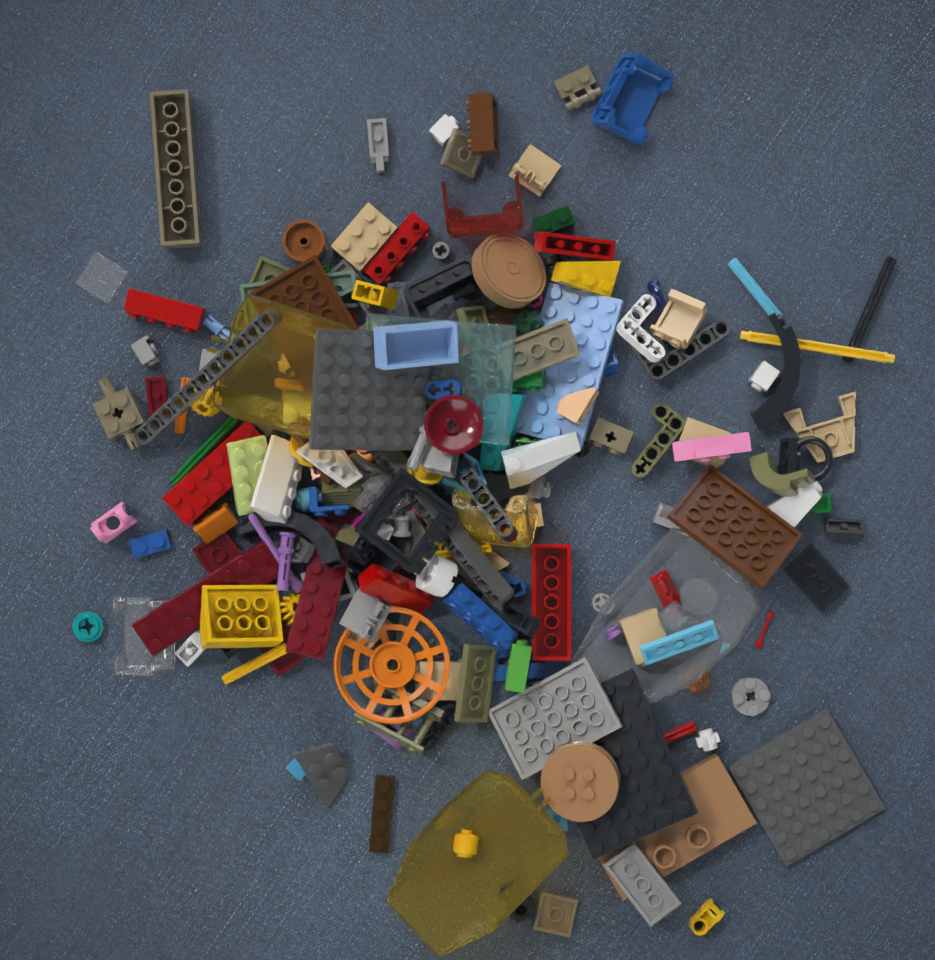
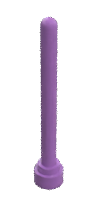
(295, 583)

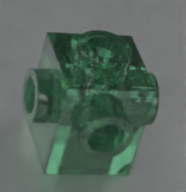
(528, 321)

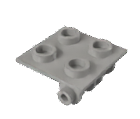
(365, 615)

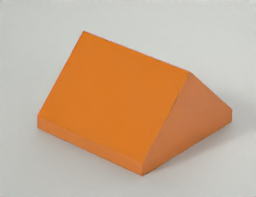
(215, 523)

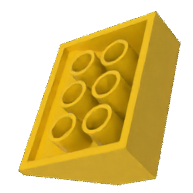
(240, 616)

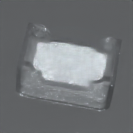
(136, 657)

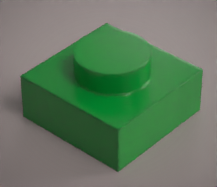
(823, 504)

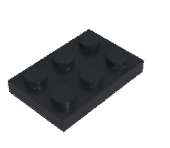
(816, 578)

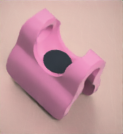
(112, 523)

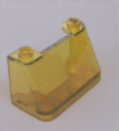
(519, 510)

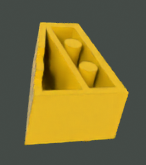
(588, 276)

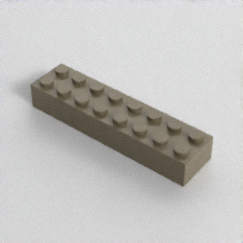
(176, 169)

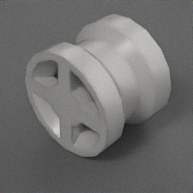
(598, 601)

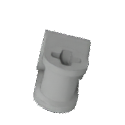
(400, 524)

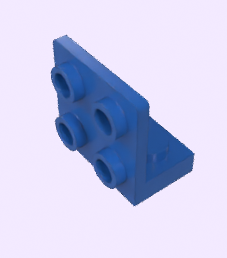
(316, 501)

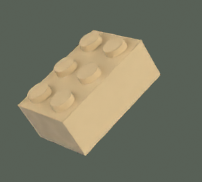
(363, 237)

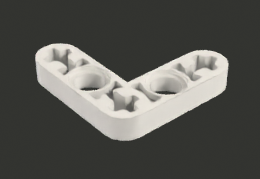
(633, 325)

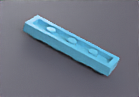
(679, 642)

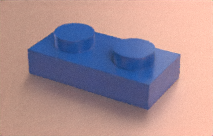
(150, 543)

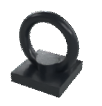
(790, 455)

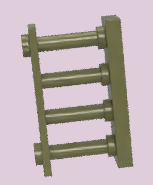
(413, 747)

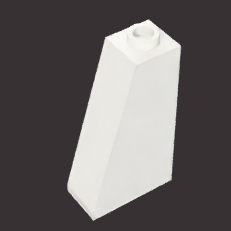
(795, 507)

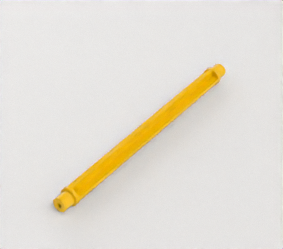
(821, 347)

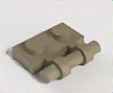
(574, 83)

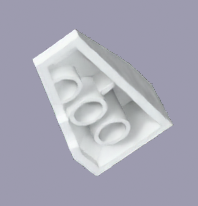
(535, 459)

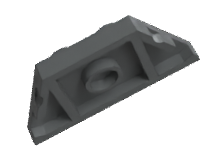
(324, 770)

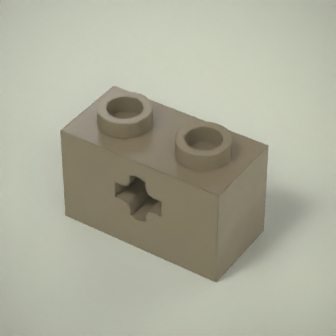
(621, 435)

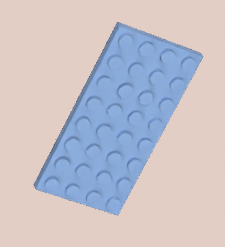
(594, 326)

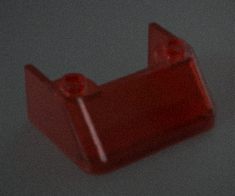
(508, 221)

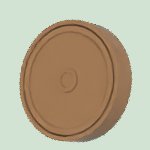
(508, 270)
(580, 781)

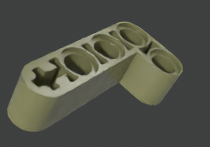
(654, 443)

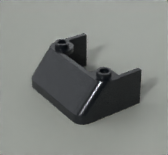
(438, 285)

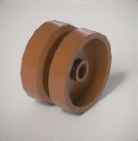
(293, 241)

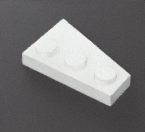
(333, 463)

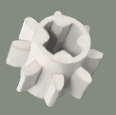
(707, 739)

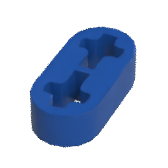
(443, 384)
(511, 579)

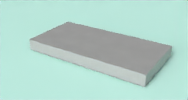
(642, 883)

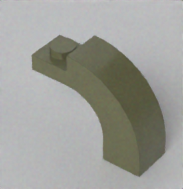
(765, 472)

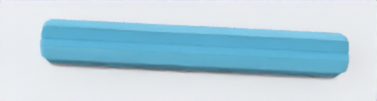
(753, 287)

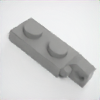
(378, 142)

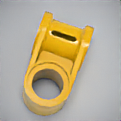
(705, 915)

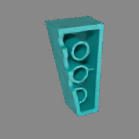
(491, 453)

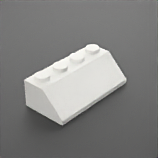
(277, 482)

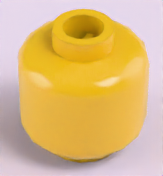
(465, 844)

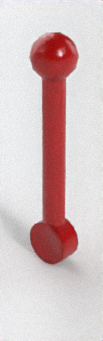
(758, 644)

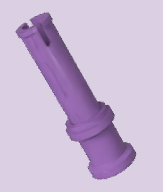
(285, 550)

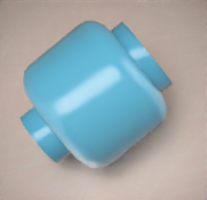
(302, 500)

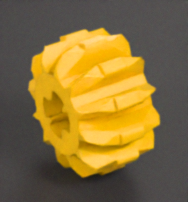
(204, 404)
(288, 607)

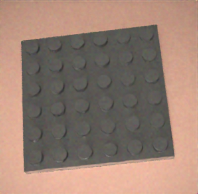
(360, 404)
(806, 787)

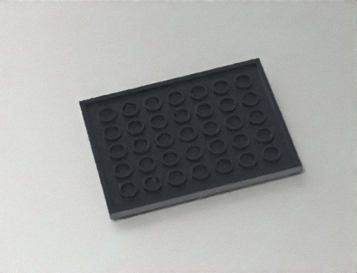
(650, 781)

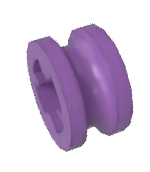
(612, 632)

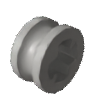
(444, 255)

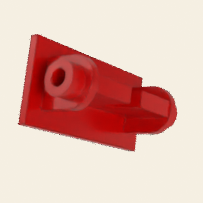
(665, 588)

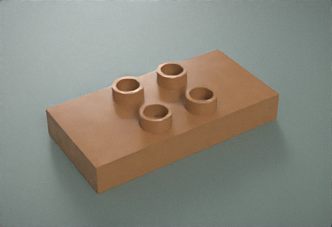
(719, 818)

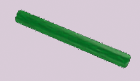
(205, 449)

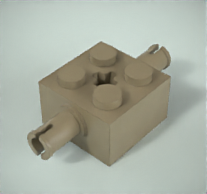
(108, 408)

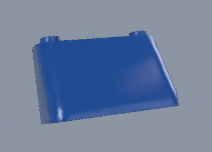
(630, 97)

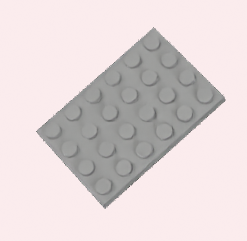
(554, 713)

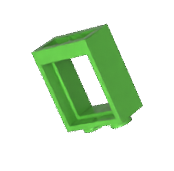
(518, 666)

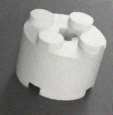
(437, 576)

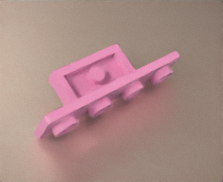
(711, 446)

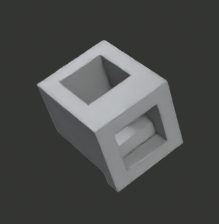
(145, 351)

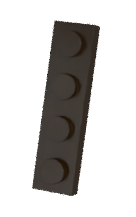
(381, 813)

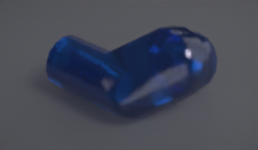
(654, 289)

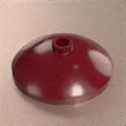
(463, 415)

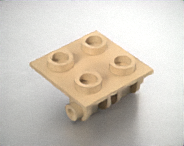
(535, 170)

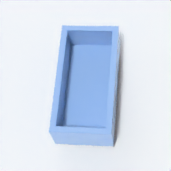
(415, 345)

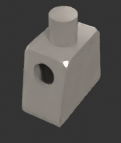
(440, 462)

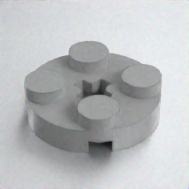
(761, 695)

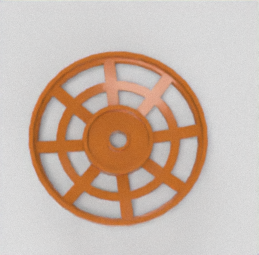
(393, 678)

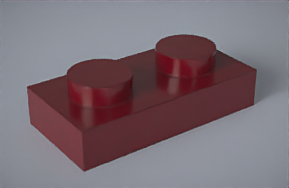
(156, 393)

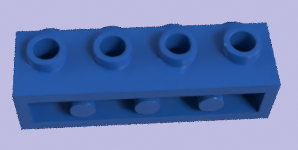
(480, 617)

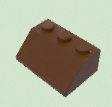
(483, 124)

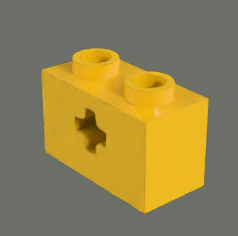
(375, 294)

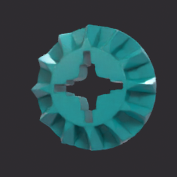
(83, 634)

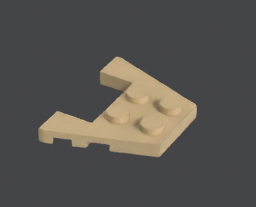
(837, 432)

